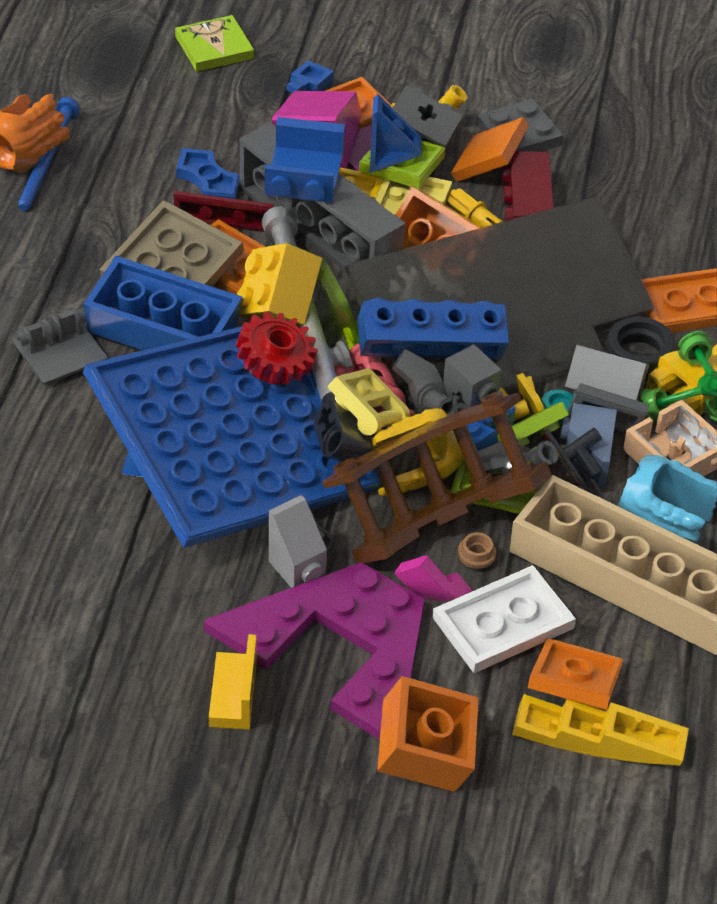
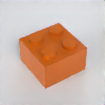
(428, 734)

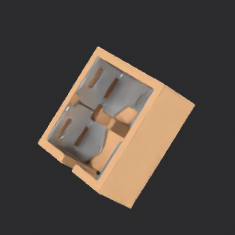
(676, 434)

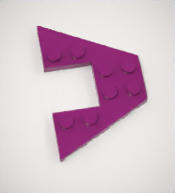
(351, 603)

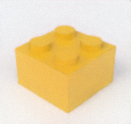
(278, 282)

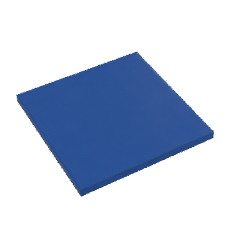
(216, 436)

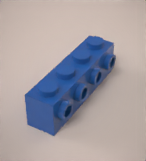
(431, 328)

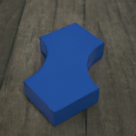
(204, 172)

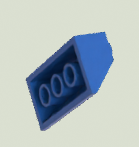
(156, 307)

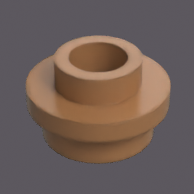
(477, 551)

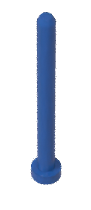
(70, 109)

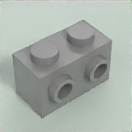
(607, 373)

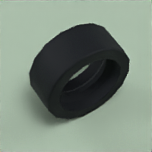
(644, 331)

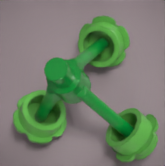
(696, 350)

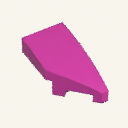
(429, 582)

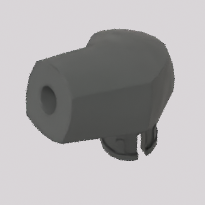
(423, 383)
(497, 462)

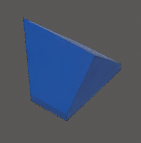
(391, 137)

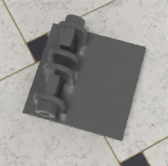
(58, 348)

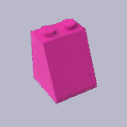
(325, 106)

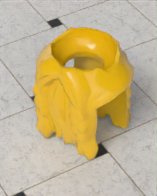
(443, 448)

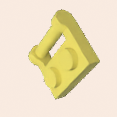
(363, 391)

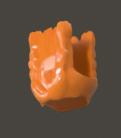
(29, 132)

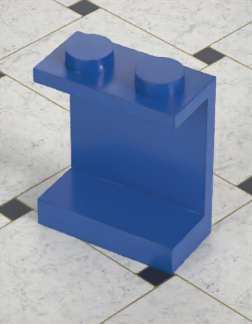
(305, 160)

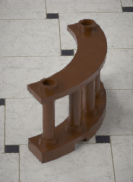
(444, 505)

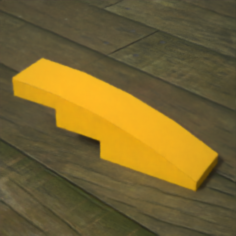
(610, 734)

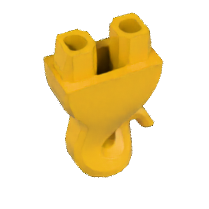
(678, 376)

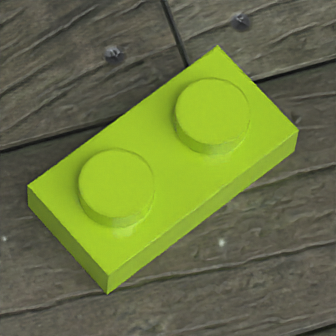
(539, 422)

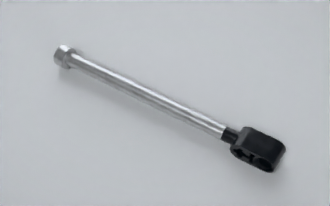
(334, 425)

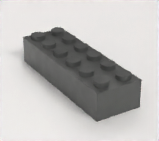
(344, 230)

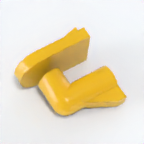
(530, 397)

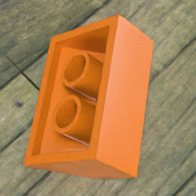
(430, 219)

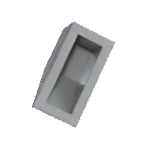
(296, 543)

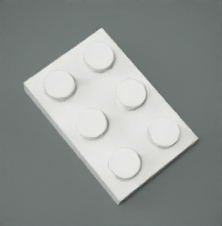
(503, 618)

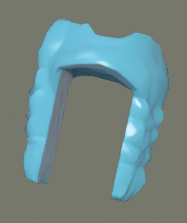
(678, 487)

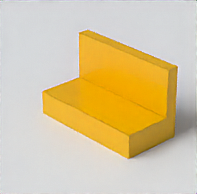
(233, 688)

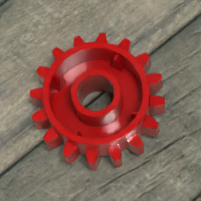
(276, 349)

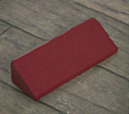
(233, 212)

